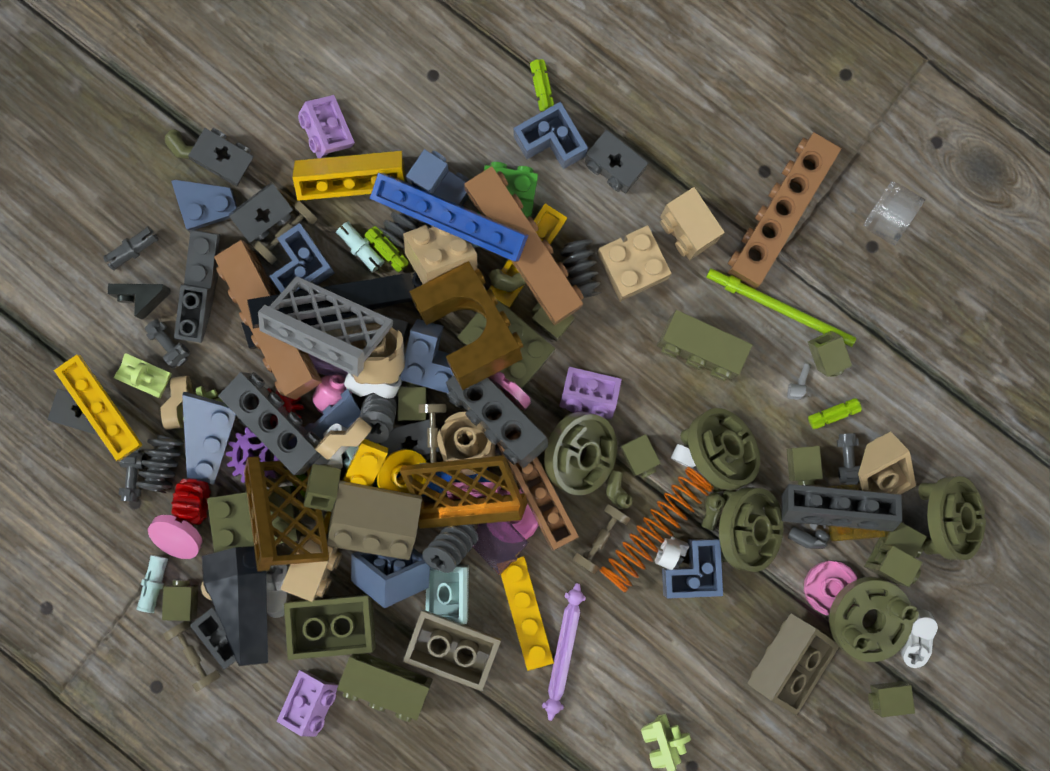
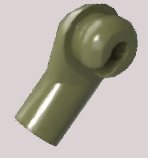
(176, 145)
(505, 282)
(616, 492)
(713, 506)

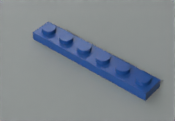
(449, 217)

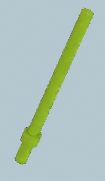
(734, 285)

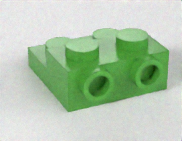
(521, 182)

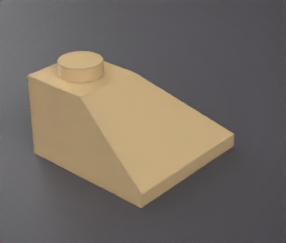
(886, 466)

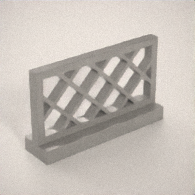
(314, 338)

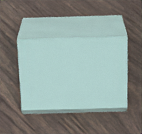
(449, 593)

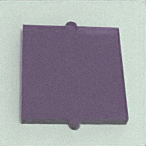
(499, 544)

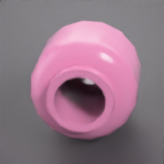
(328, 391)

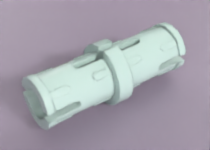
(360, 247)
(152, 584)

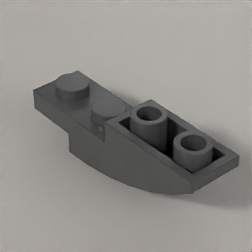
(198, 288)

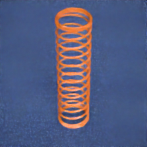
(698, 482)

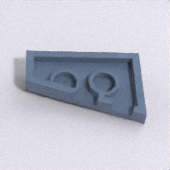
(342, 413)
(206, 435)

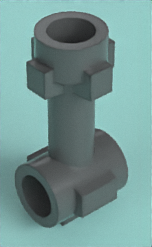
(176, 354)
(132, 463)
(848, 473)

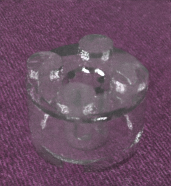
(893, 213)

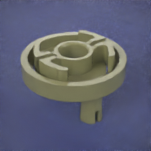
(706, 445)
(564, 451)
(953, 517)
(747, 530)
(888, 632)

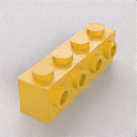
(344, 174)

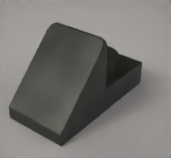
(146, 296)

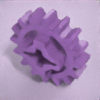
(248, 447)

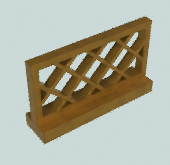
(469, 508)
(261, 517)

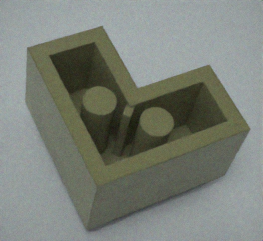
(895, 555)

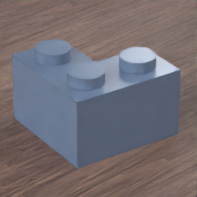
(554, 130)
(433, 176)
(306, 260)
(423, 360)
(702, 576)
(389, 578)

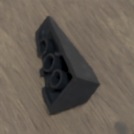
(239, 601)

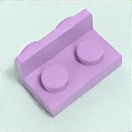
(325, 126)
(590, 392)
(307, 704)

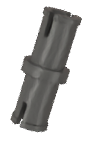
(130, 248)

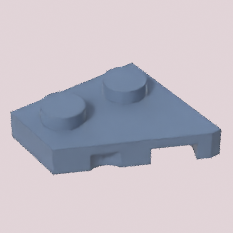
(203, 203)

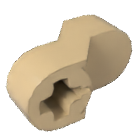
(172, 409)
(351, 437)

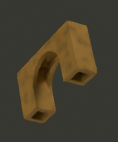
(461, 290)

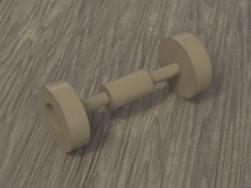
(265, 251)
(432, 432)
(601, 539)
(191, 655)

